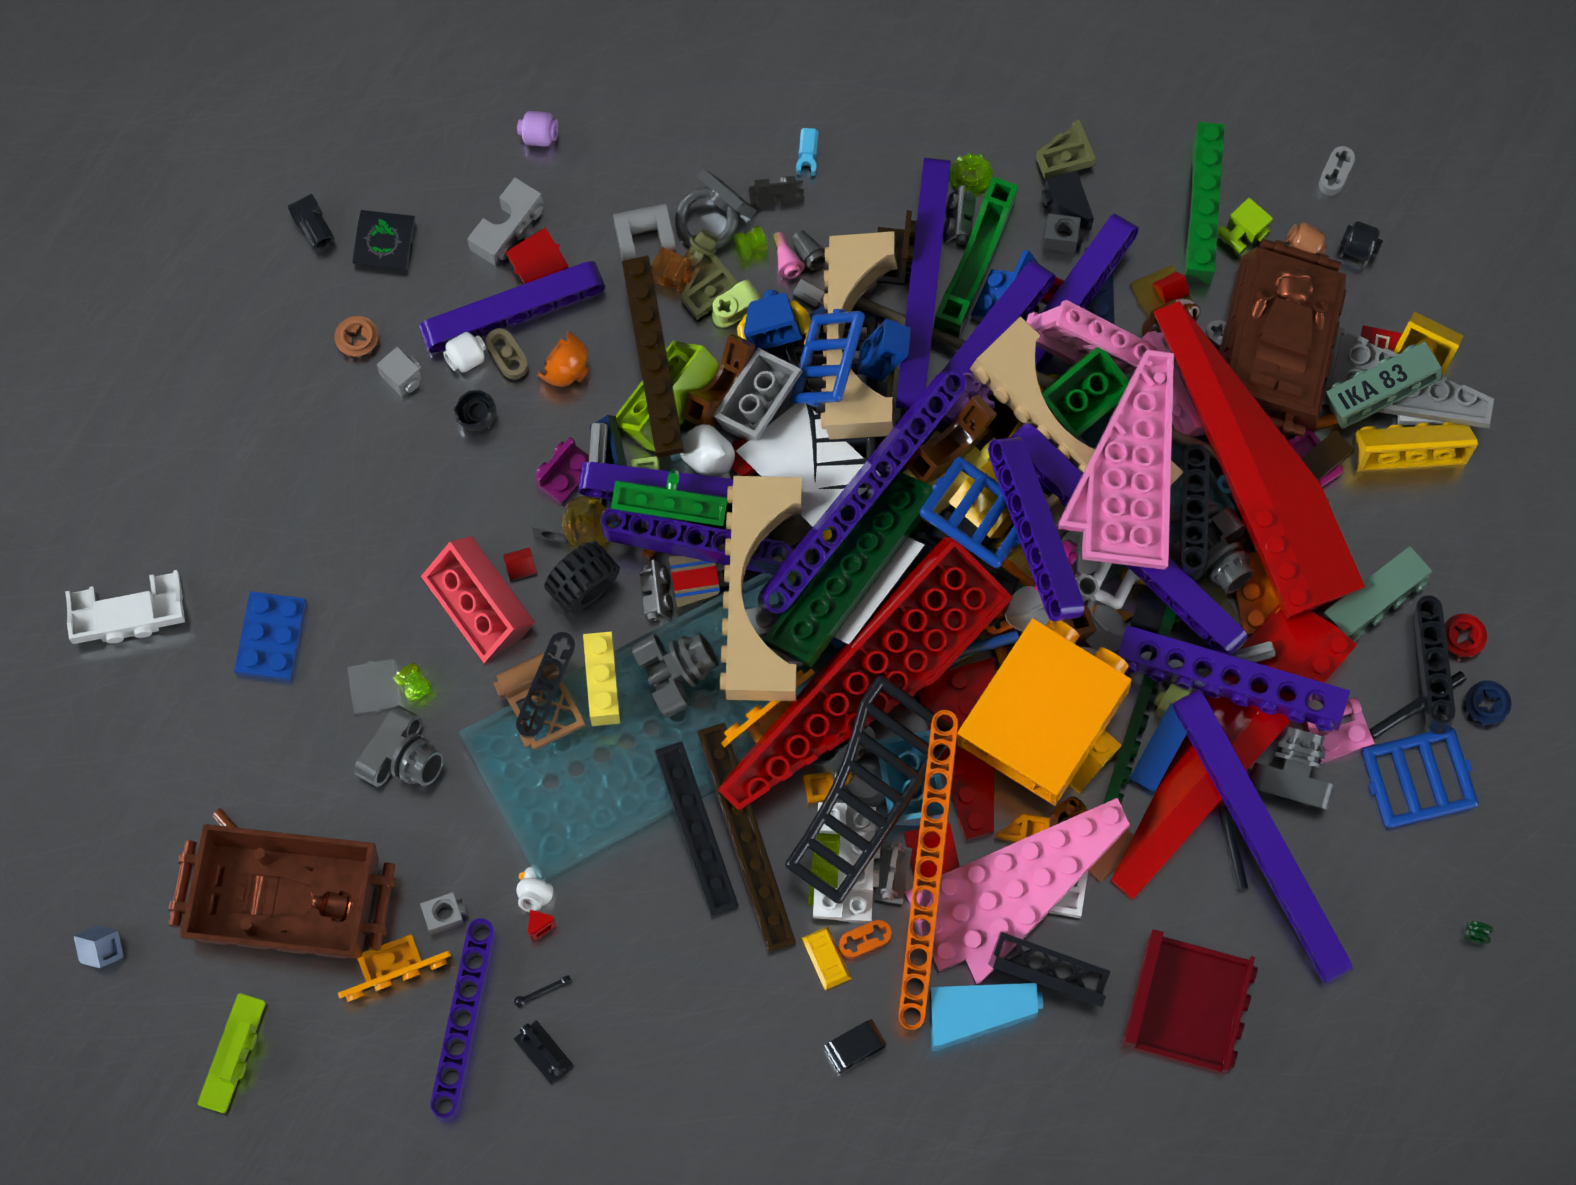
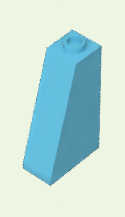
(977, 1010)

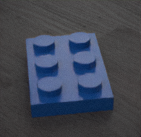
(270, 636)

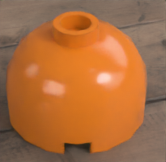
(566, 362)

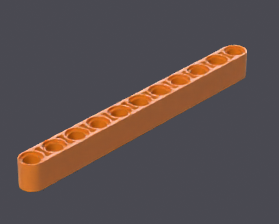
(928, 854)

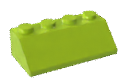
(690, 370)

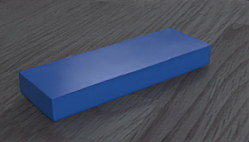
(1159, 751)

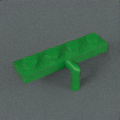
(669, 501)

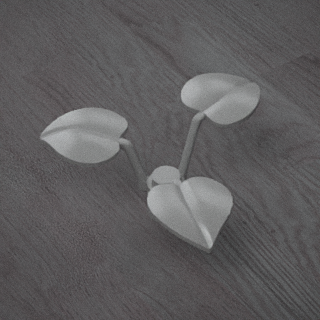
(1108, 622)

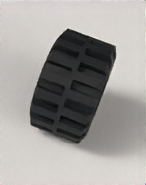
(581, 577)

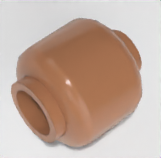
(1306, 238)

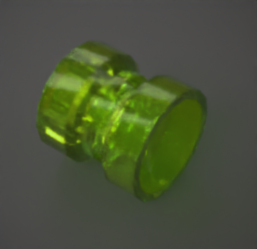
(751, 242)
(413, 682)

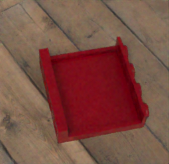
(1189, 1004)

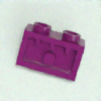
(562, 473)

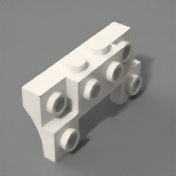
(125, 615)
(859, 901)

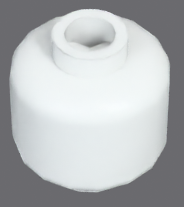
(464, 352)

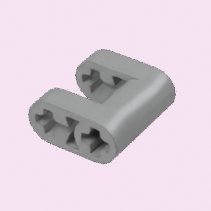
(641, 221)

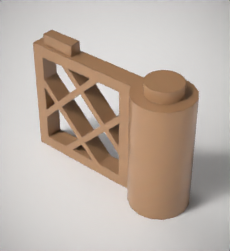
(515, 686)

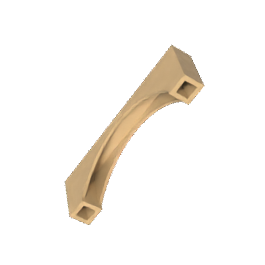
(853, 267)
(1011, 375)
(751, 666)

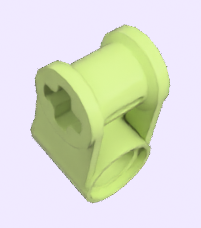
(735, 303)

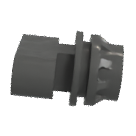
(1226, 562)
(688, 661)
(399, 751)
(1300, 753)

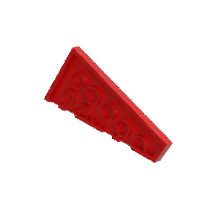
(972, 778)

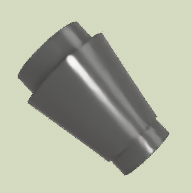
(809, 250)

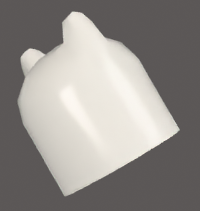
(708, 452)

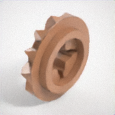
(352, 326)

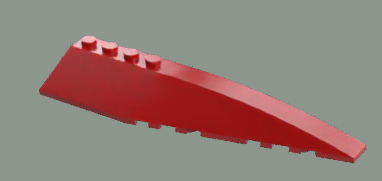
(1266, 476)
(905, 640)
(1186, 793)

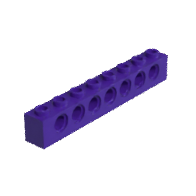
(1249, 673)

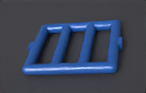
(842, 371)
(950, 527)
(1416, 813)

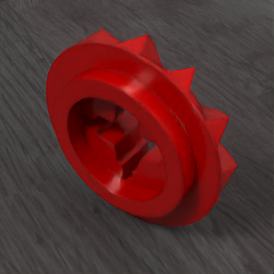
(1477, 635)

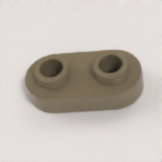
(508, 355)

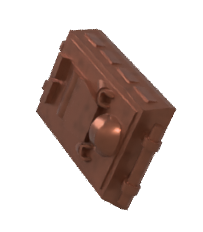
(1284, 331)
(281, 892)

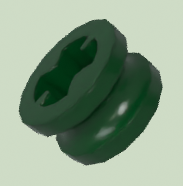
(1478, 932)

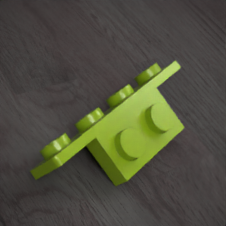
(231, 1053)

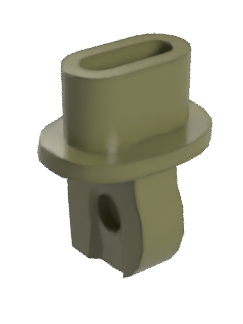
(702, 244)

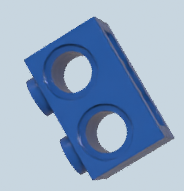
(884, 350)

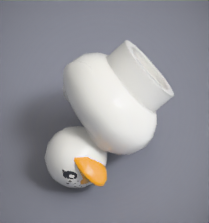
(533, 892)

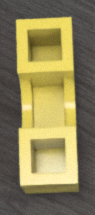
(601, 678)

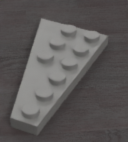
(1437, 402)

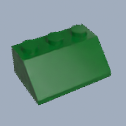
(1085, 391)

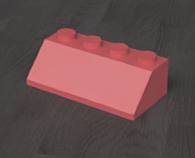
(477, 598)

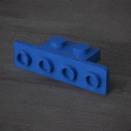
(996, 285)

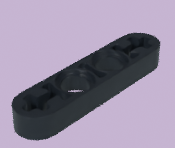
(546, 685)

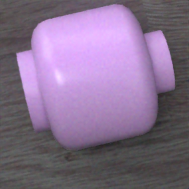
(538, 128)

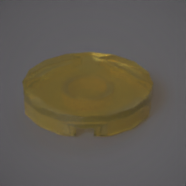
(583, 521)

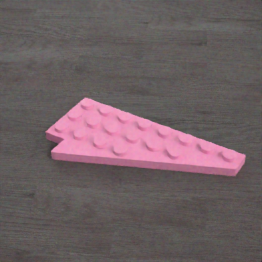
(1126, 485)
(1015, 888)

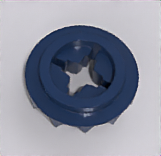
(1492, 691)

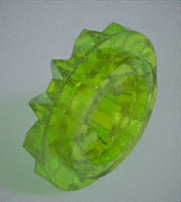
(972, 184)

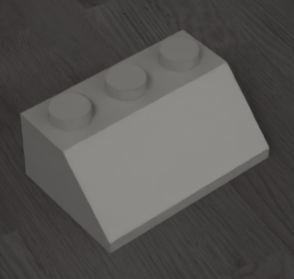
(756, 395)

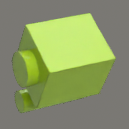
(1247, 223)

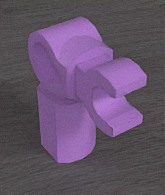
(972, 389)

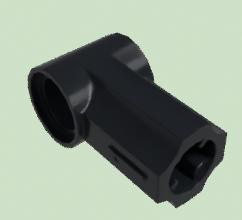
(309, 217)

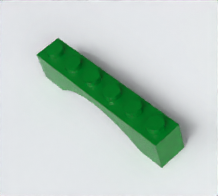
(1205, 201)
(976, 258)

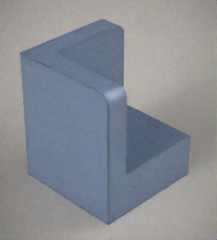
(98, 946)

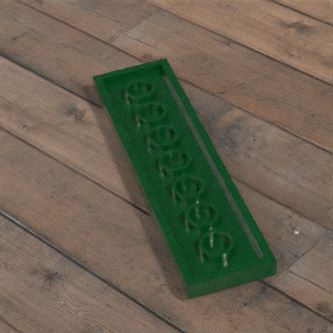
(849, 572)

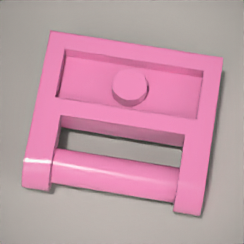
(1350, 737)

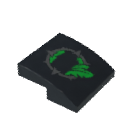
(383, 239)

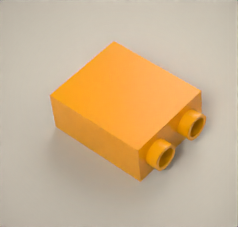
(1045, 709)

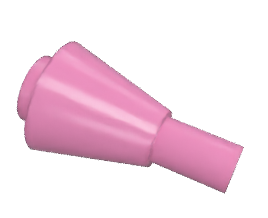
(789, 263)

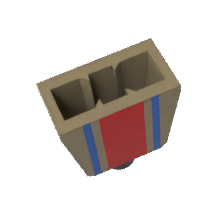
(694, 582)

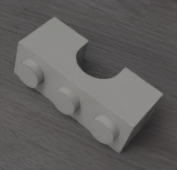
(493, 240)

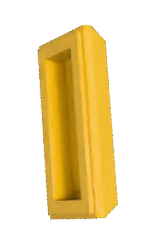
(826, 958)

